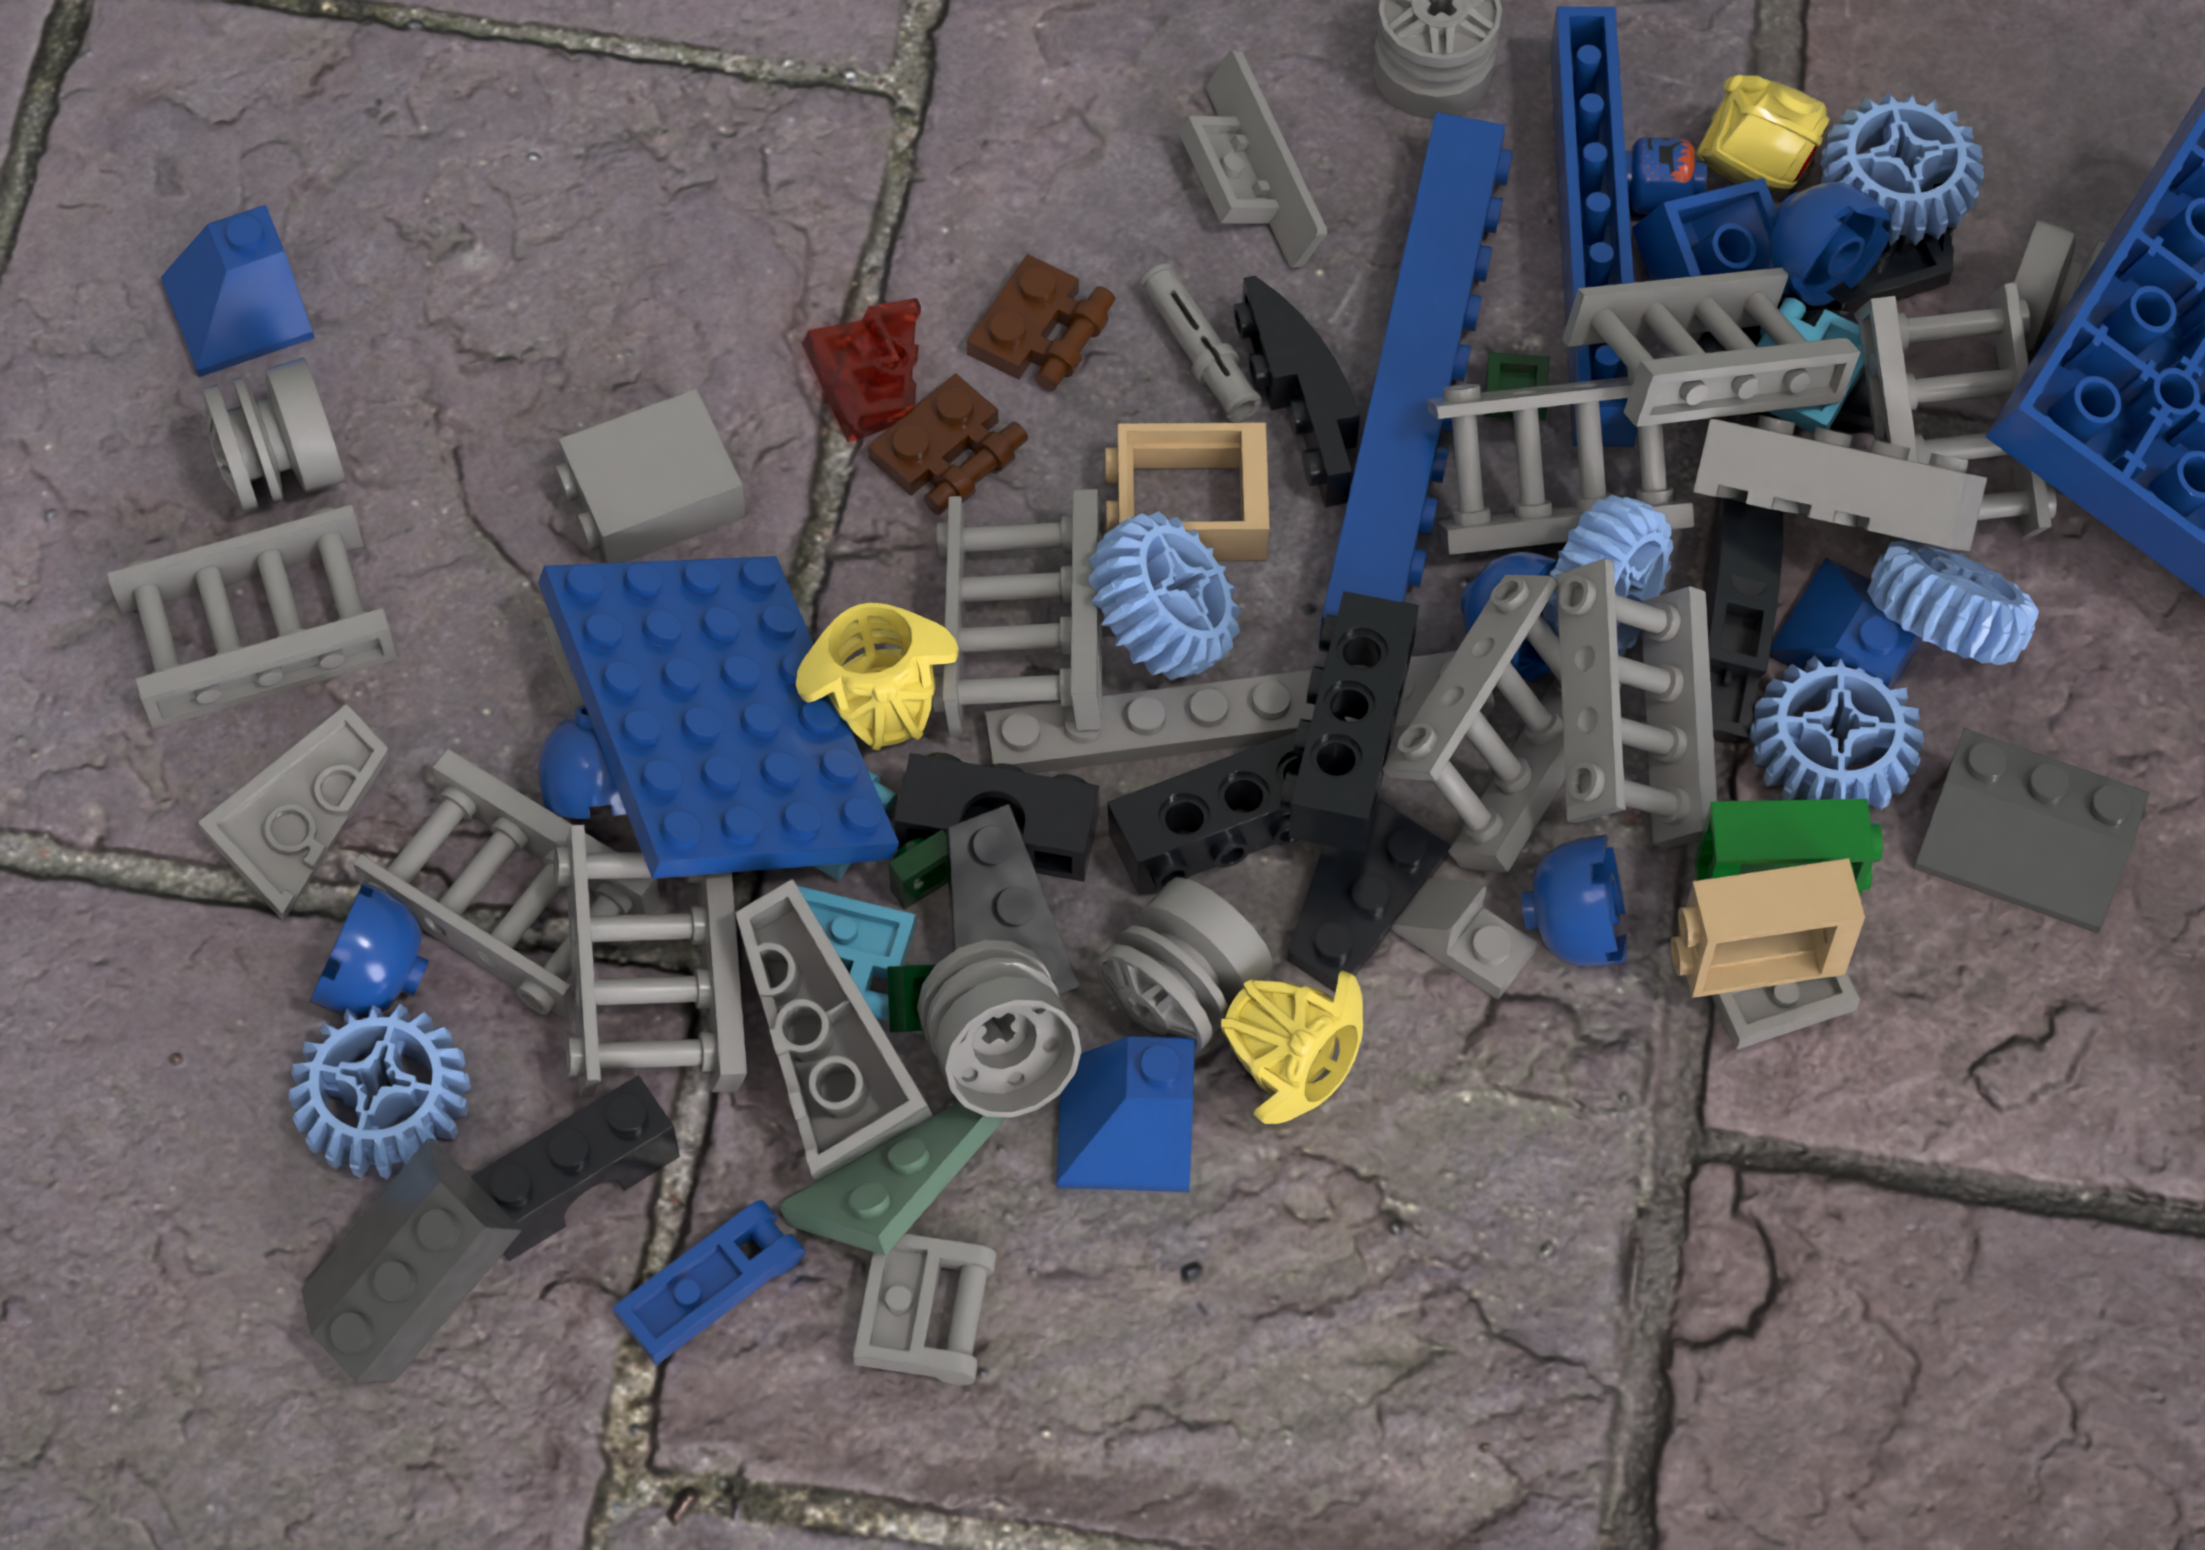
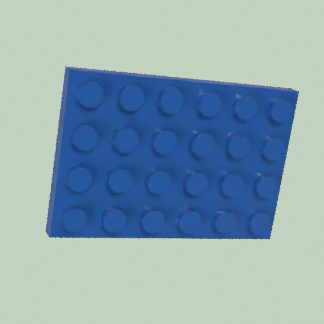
(704, 716)

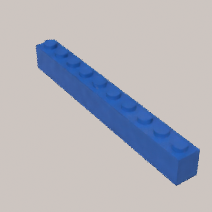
(1419, 359)

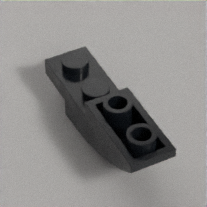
(1306, 380)
(1741, 610)

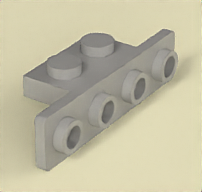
(1249, 163)

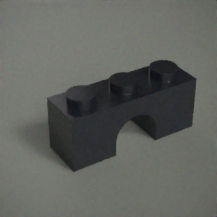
(1051, 812)
(611, 1139)

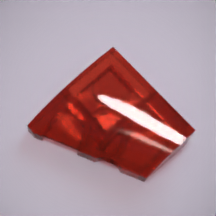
(868, 367)

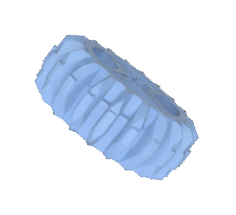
(1915, 153)
(1633, 539)
(1164, 596)
(1953, 602)
(1865, 717)
(334, 1073)

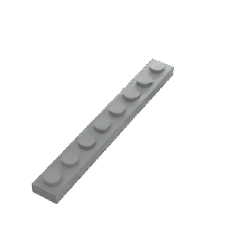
(1180, 719)

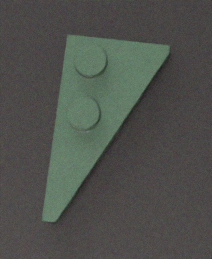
(890, 1187)

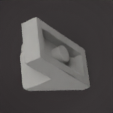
(1457, 930)

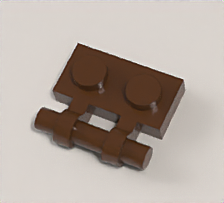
(1025, 315)
(935, 434)

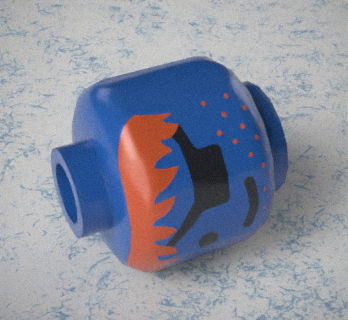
(1662, 172)

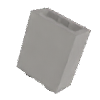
(650, 478)

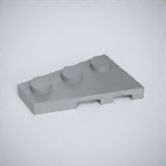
(296, 808)

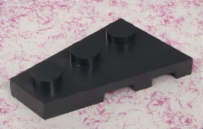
(999, 894)

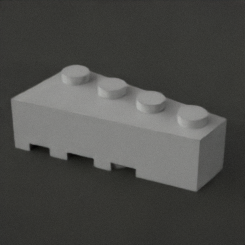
(1842, 483)
(833, 1053)

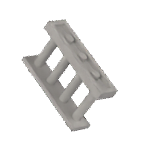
(1715, 383)
(1895, 393)
(1534, 517)
(1075, 634)
(265, 668)
(1675, 695)
(1535, 766)
(515, 825)
(712, 987)

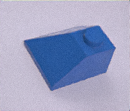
(1709, 233)
(236, 293)
(1842, 622)
(1129, 1117)

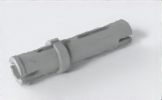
(1212, 361)

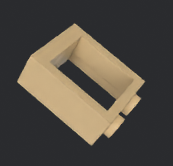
(1198, 447)
(1768, 928)

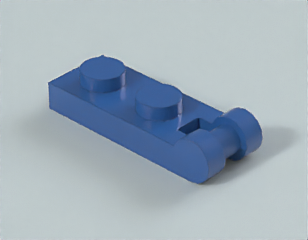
(707, 1282)

